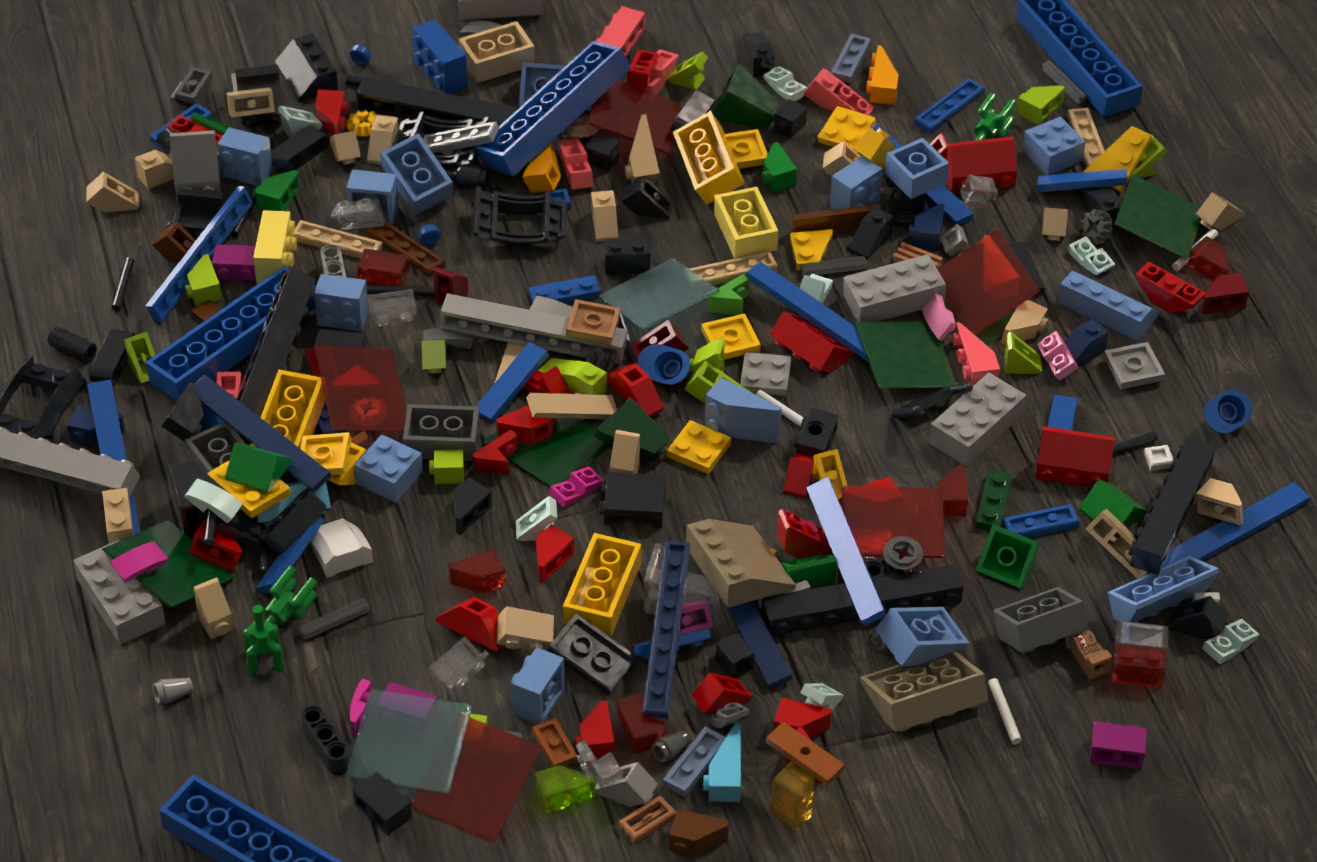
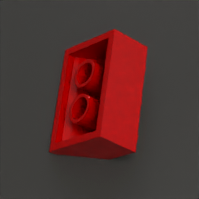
(982, 158)
(809, 343)
(1074, 457)

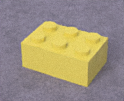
(746, 222)
(274, 244)

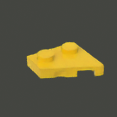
(809, 246)

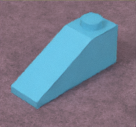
(725, 770)

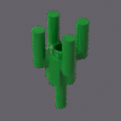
(991, 122)
(287, 604)
(262, 638)

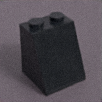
(183, 477)

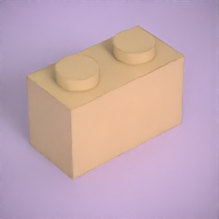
(250, 102)
(117, 514)
(524, 629)

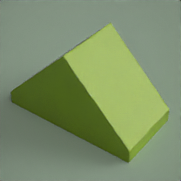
(138, 352)
(1020, 357)

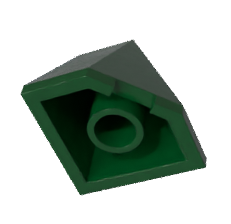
(745, 101)
(634, 419)

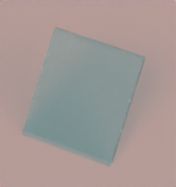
(659, 293)
(409, 740)

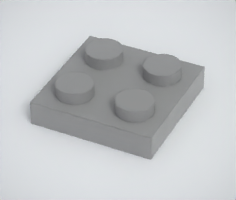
(1134, 365)
(766, 373)

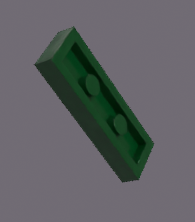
(993, 499)

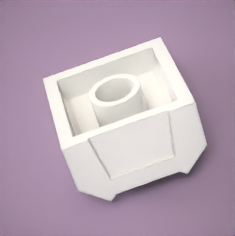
(340, 547)

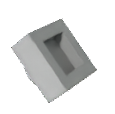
(954, 240)

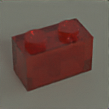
(383, 268)
(1138, 665)
(639, 730)

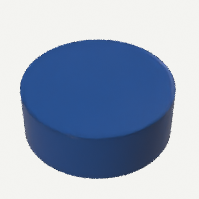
(360, 55)
(428, 235)

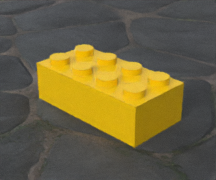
(708, 157)
(294, 405)
(603, 582)

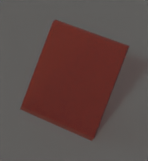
(621, 111)
(986, 282)
(361, 388)
(891, 512)
(484, 781)

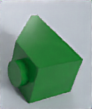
(778, 169)
(277, 191)

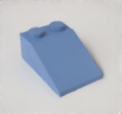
(741, 413)
(920, 634)

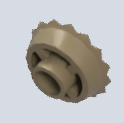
(580, 128)

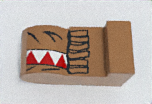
(1090, 654)

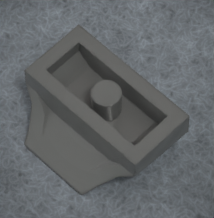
(194, 86)

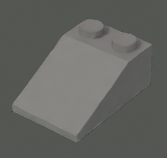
(195, 161)

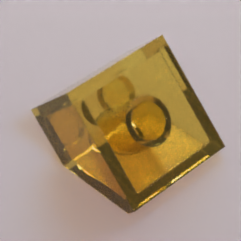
(793, 795)

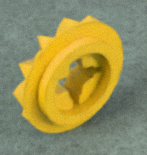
(361, 129)

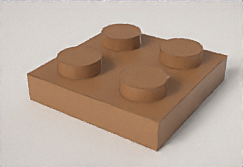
(593, 322)

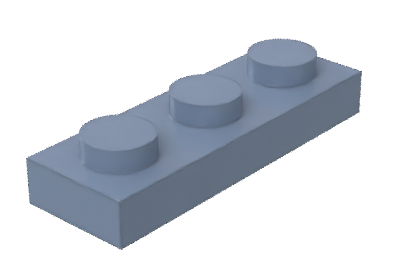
(851, 57)
(693, 762)

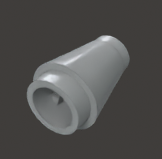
(171, 689)

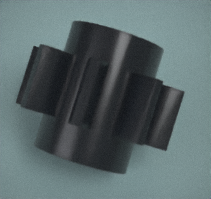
(601, 360)

